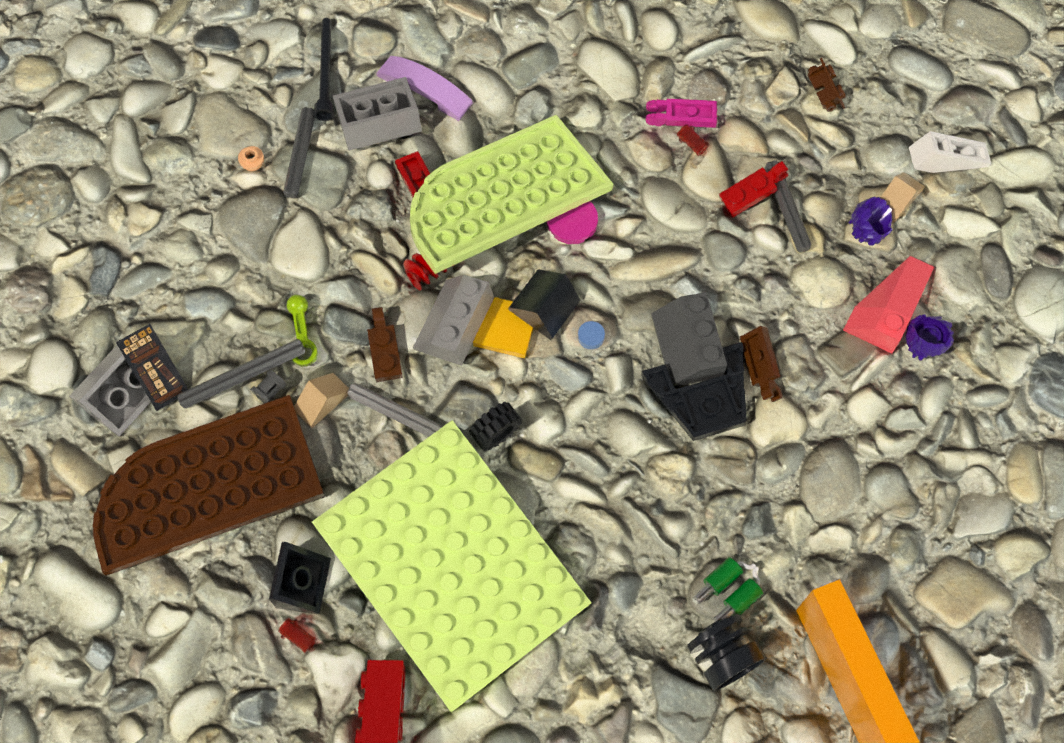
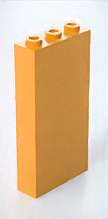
(854, 667)

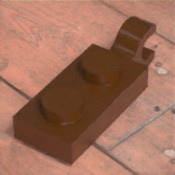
(384, 348)
(762, 362)

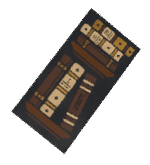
(152, 366)

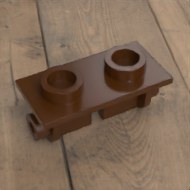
(822, 77)

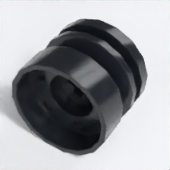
(726, 652)

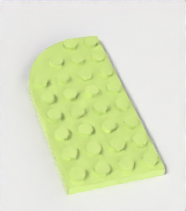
(502, 192)

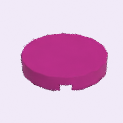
(575, 224)

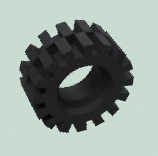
(495, 426)

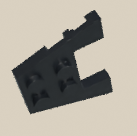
(707, 405)

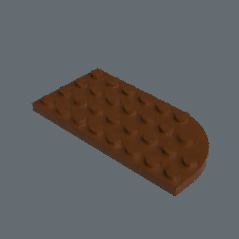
(204, 485)

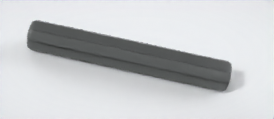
(299, 153)
(790, 213)

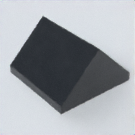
(546, 302)
(299, 579)

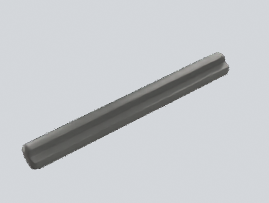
(241, 373)

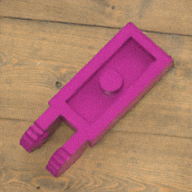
(682, 112)

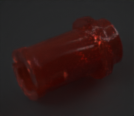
(692, 139)
(297, 635)

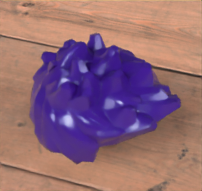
(871, 220)
(928, 336)

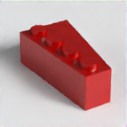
(382, 702)

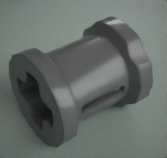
(268, 387)

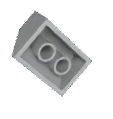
(377, 113)
(455, 319)
(112, 393)

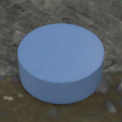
(591, 335)

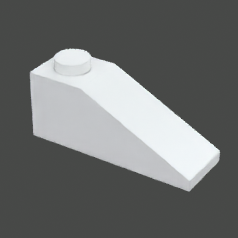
(946, 153)

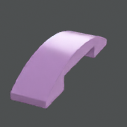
(428, 84)

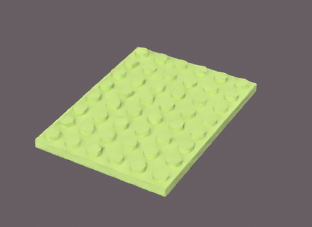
(451, 565)

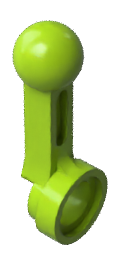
(297, 306)

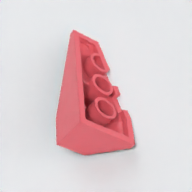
(889, 307)

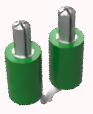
(723, 577)

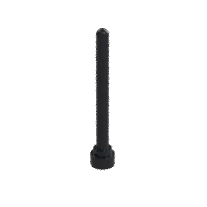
(324, 108)

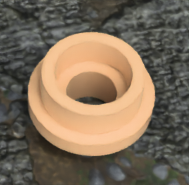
(254, 163)

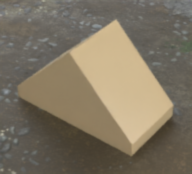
(901, 194)
(320, 398)

